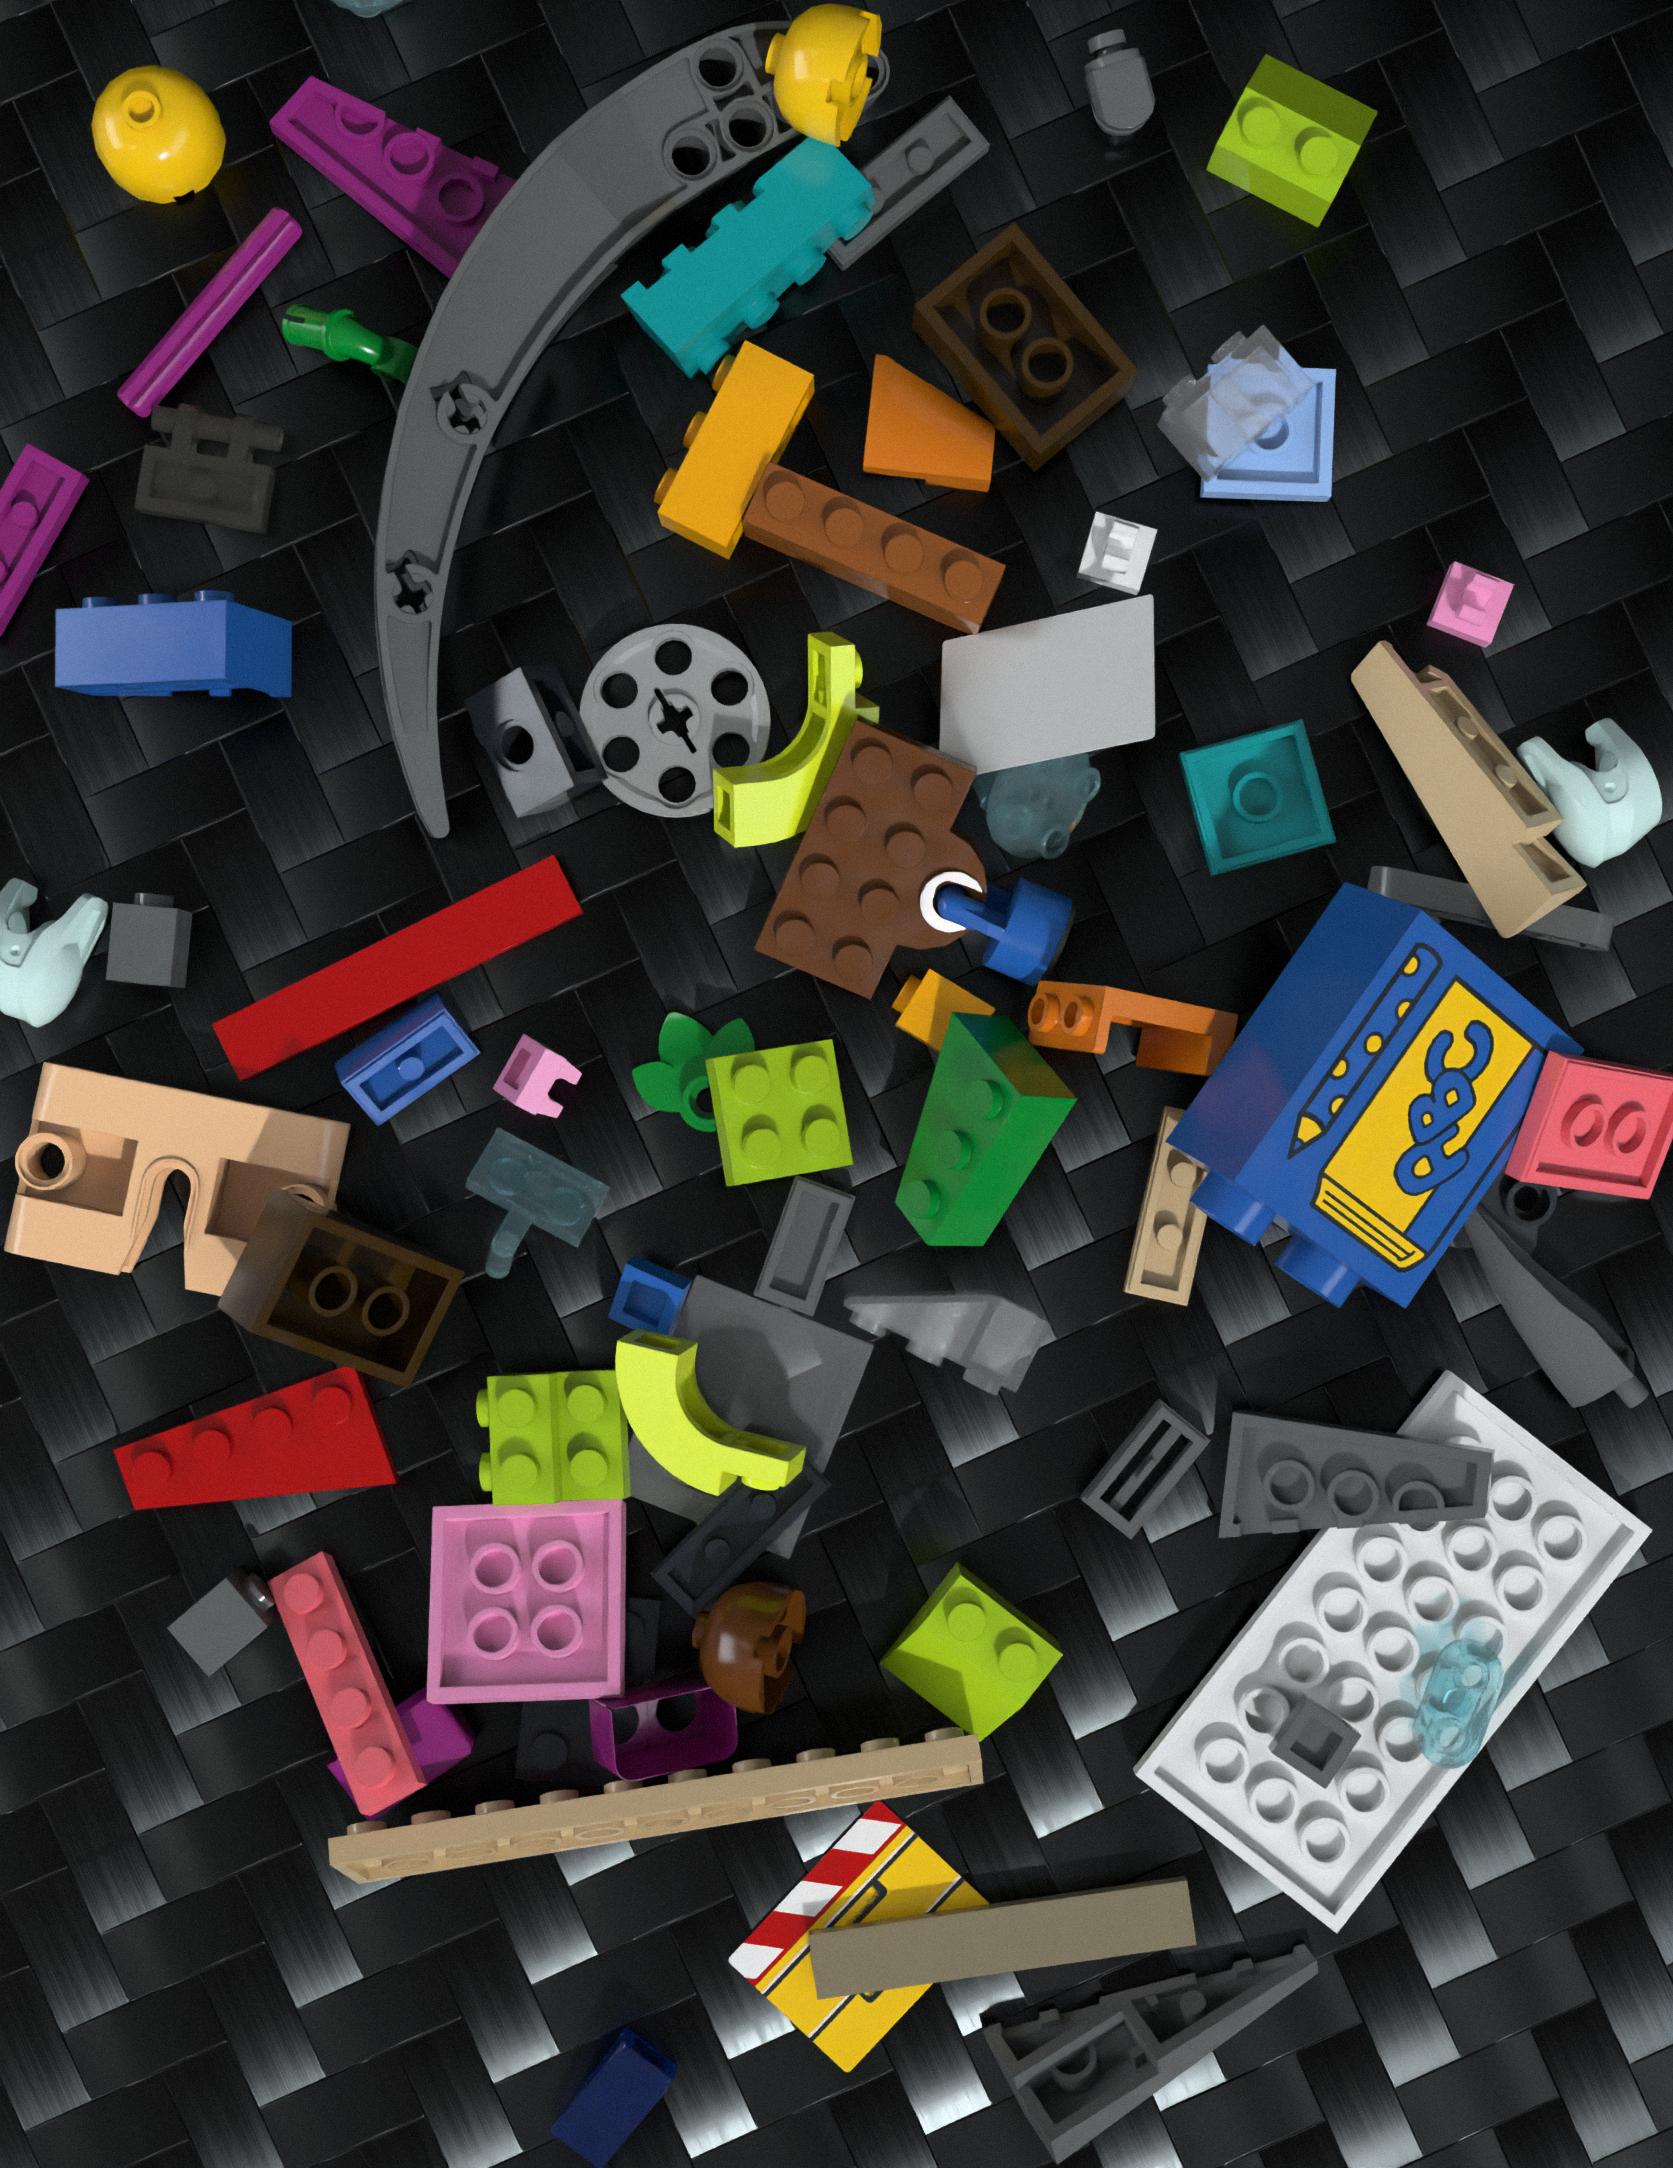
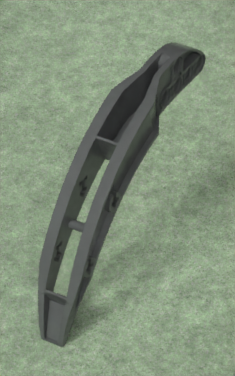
(523, 276)

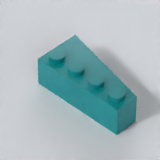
(752, 256)

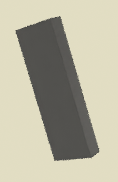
(912, 173)

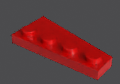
(281, 1443)

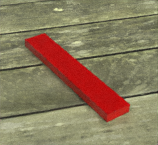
(397, 968)

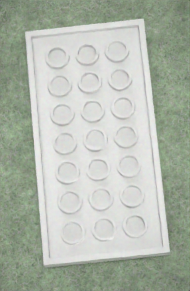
(1360, 1637)

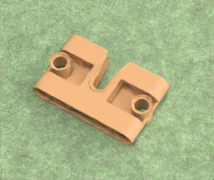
(124, 1143)

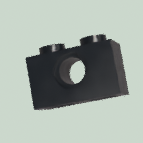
(563, 758)

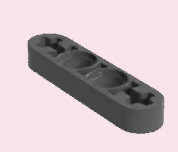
(1460, 903)

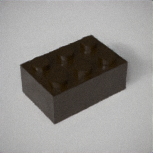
(1023, 347)
(340, 1288)

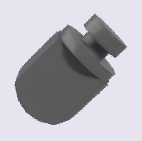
(1118, 85)

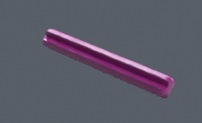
(210, 312)

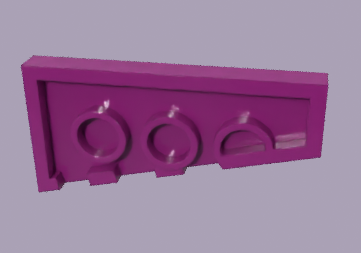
(397, 174)

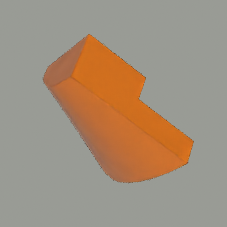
(925, 432)

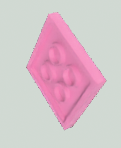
(527, 1602)

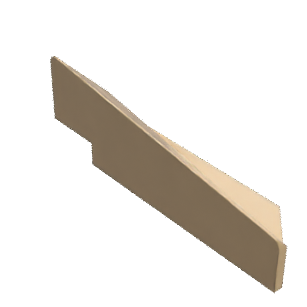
(1471, 788)

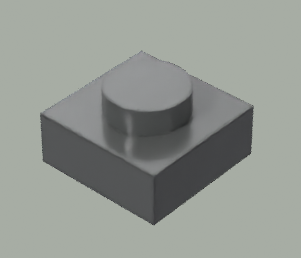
(1314, 1741)

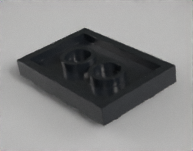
(557, 1733)

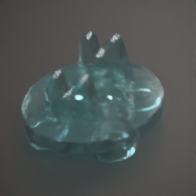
(1040, 805)

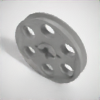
(689, 690)

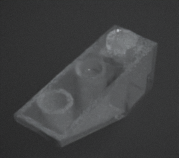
(966, 1326)

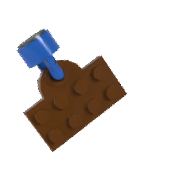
(894, 871)

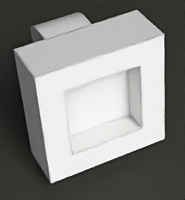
(1116, 553)

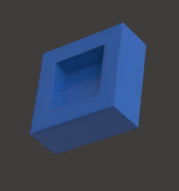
(649, 1297)

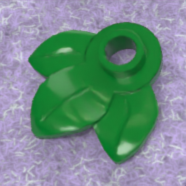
(682, 1069)

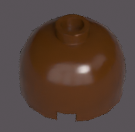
(749, 1642)

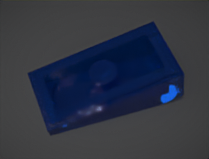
(615, 2099)

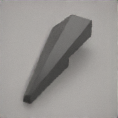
(1103, 2060)

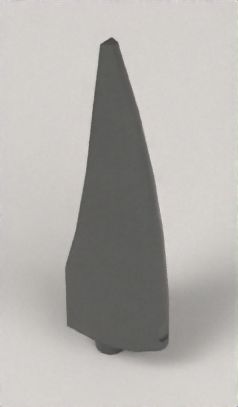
(1557, 1325)

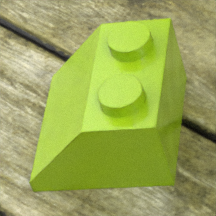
(1291, 140)
(972, 1654)

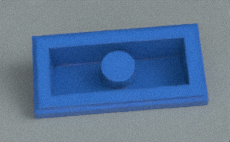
(406, 1058)

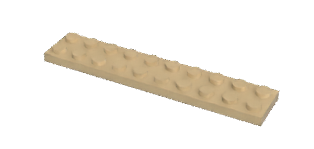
(635, 1812)

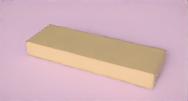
(1168, 1224)

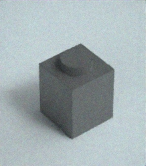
(149, 942)
(225, 1620)

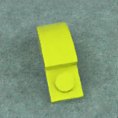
(682, 1431)

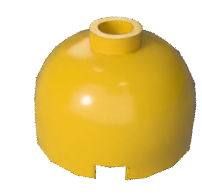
(824, 69)
(158, 133)

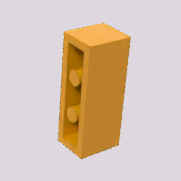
(731, 445)

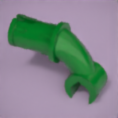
(344, 337)

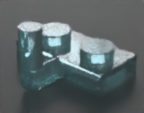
(535, 1192)

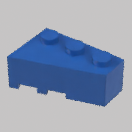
(172, 647)

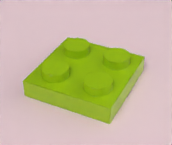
(779, 1112)

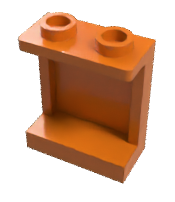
(1172, 1037)

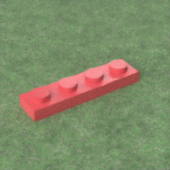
(346, 1684)

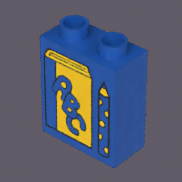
(1368, 1099)

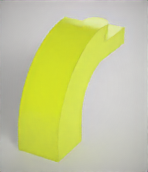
(780, 795)

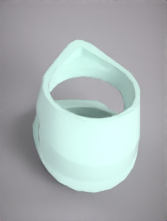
(1600, 808)
(44, 965)

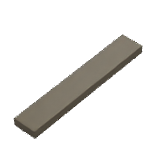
(1002, 1937)

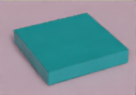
(1256, 798)

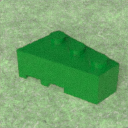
(979, 1130)

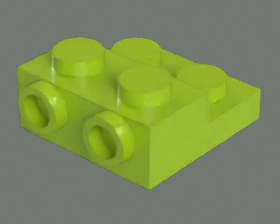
(554, 1437)

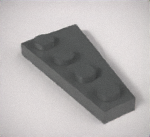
(1328, 1475)

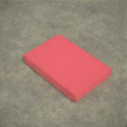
(1595, 1127)

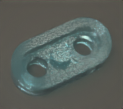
(1451, 1703)

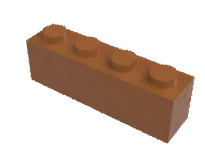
(872, 549)

